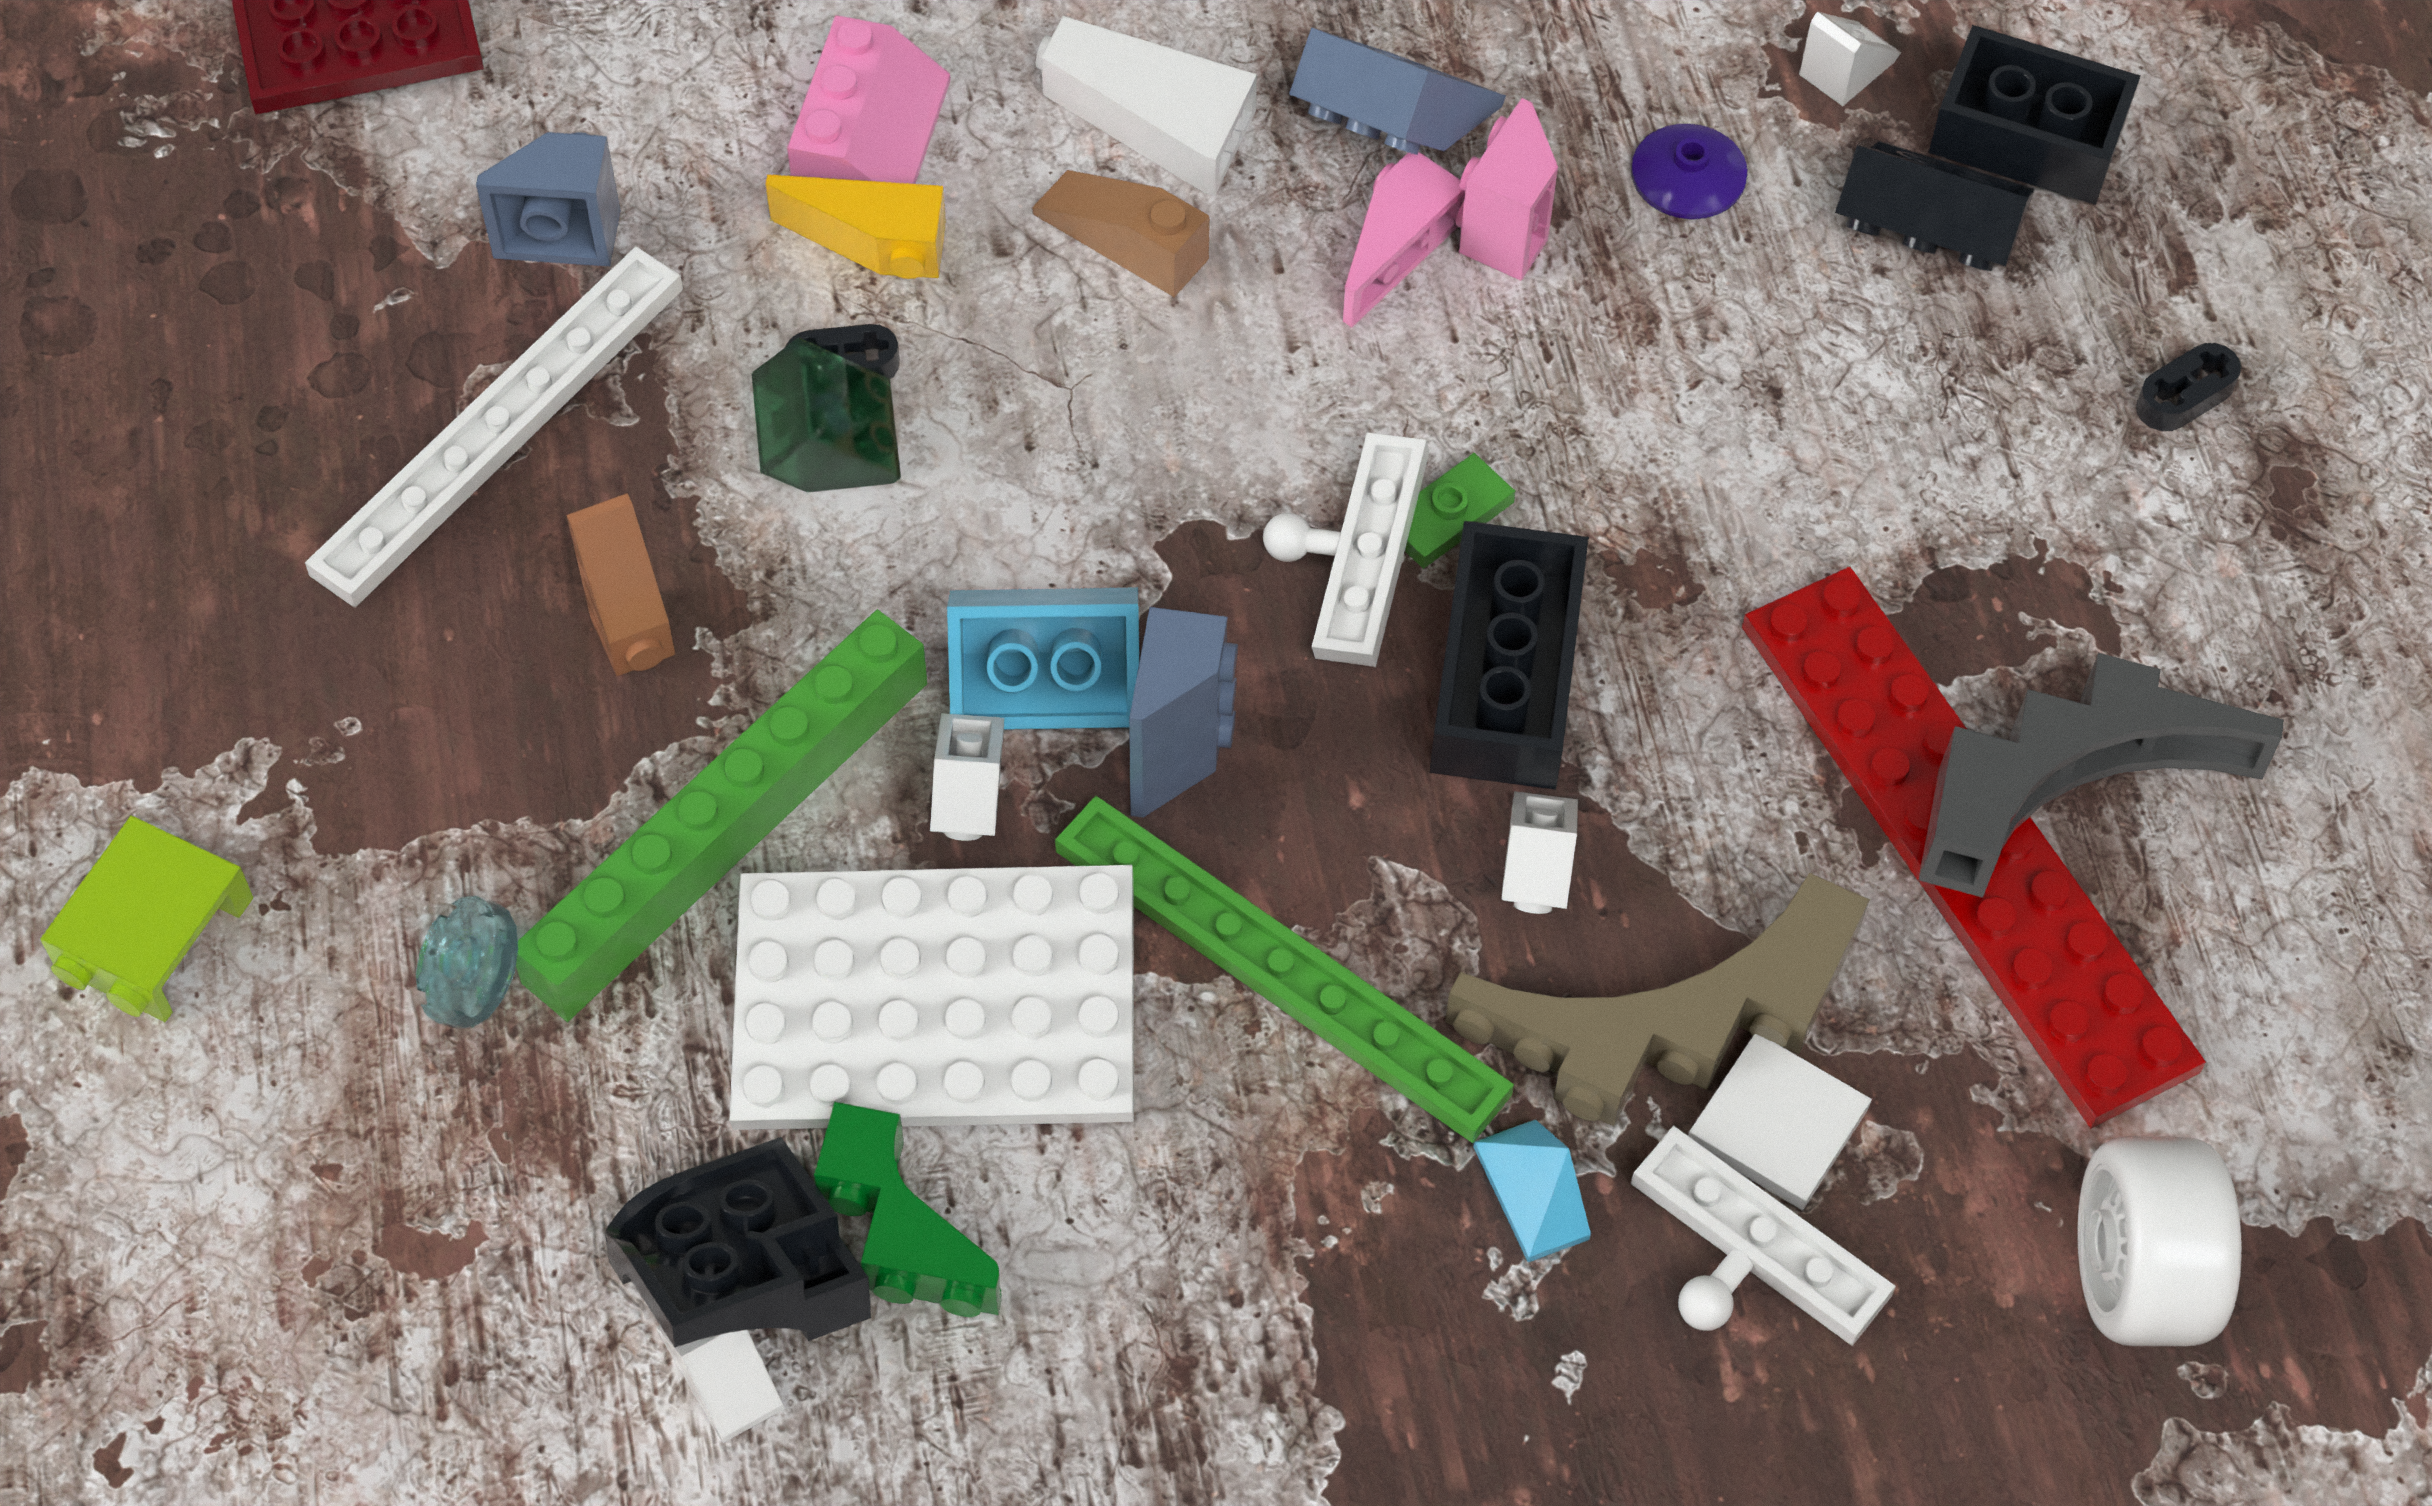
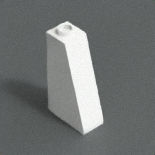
(1151, 98)

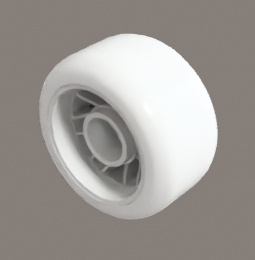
(2159, 1241)

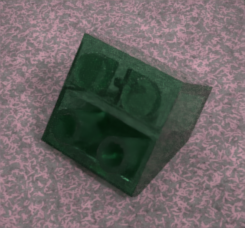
(824, 421)

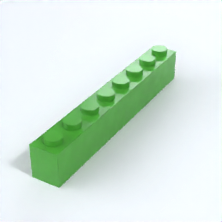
(720, 815)

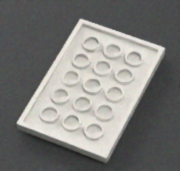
(935, 996)

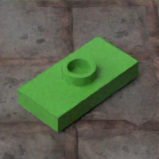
(1462, 494)

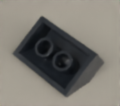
(1933, 203)

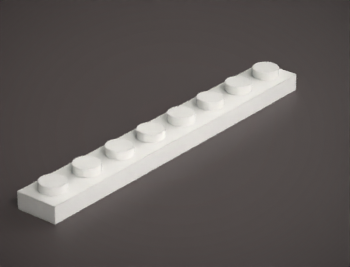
(493, 427)

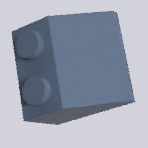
(553, 201)

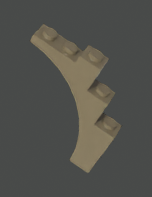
(1681, 1029)

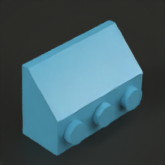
(1044, 656)

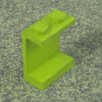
(141, 916)

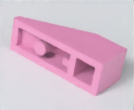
(1406, 220)

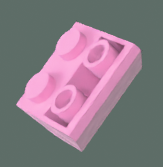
(1509, 195)

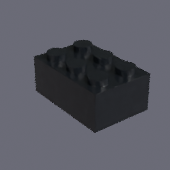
(2033, 114)

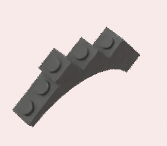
(2057, 744)

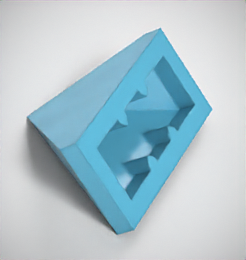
(1535, 1188)

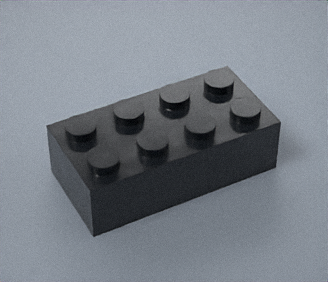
(1509, 655)

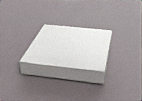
(1779, 1120)

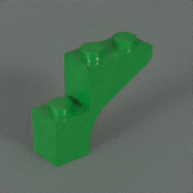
(908, 1245)

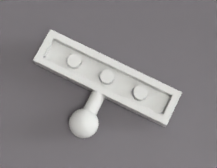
(1365, 551)
(1759, 1239)

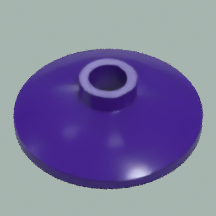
(1688, 188)

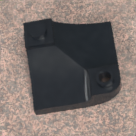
(739, 1250)

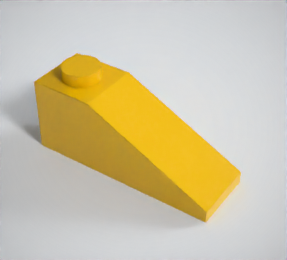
(873, 223)

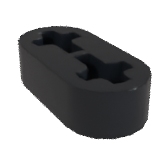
(853, 342)
(2195, 396)

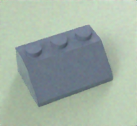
(1388, 94)
(1180, 705)

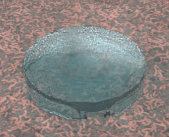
(467, 962)

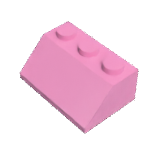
(868, 106)

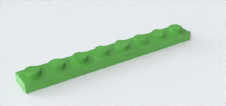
(1291, 972)

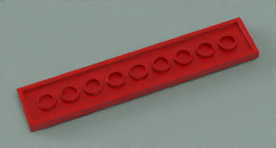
(2034, 926)

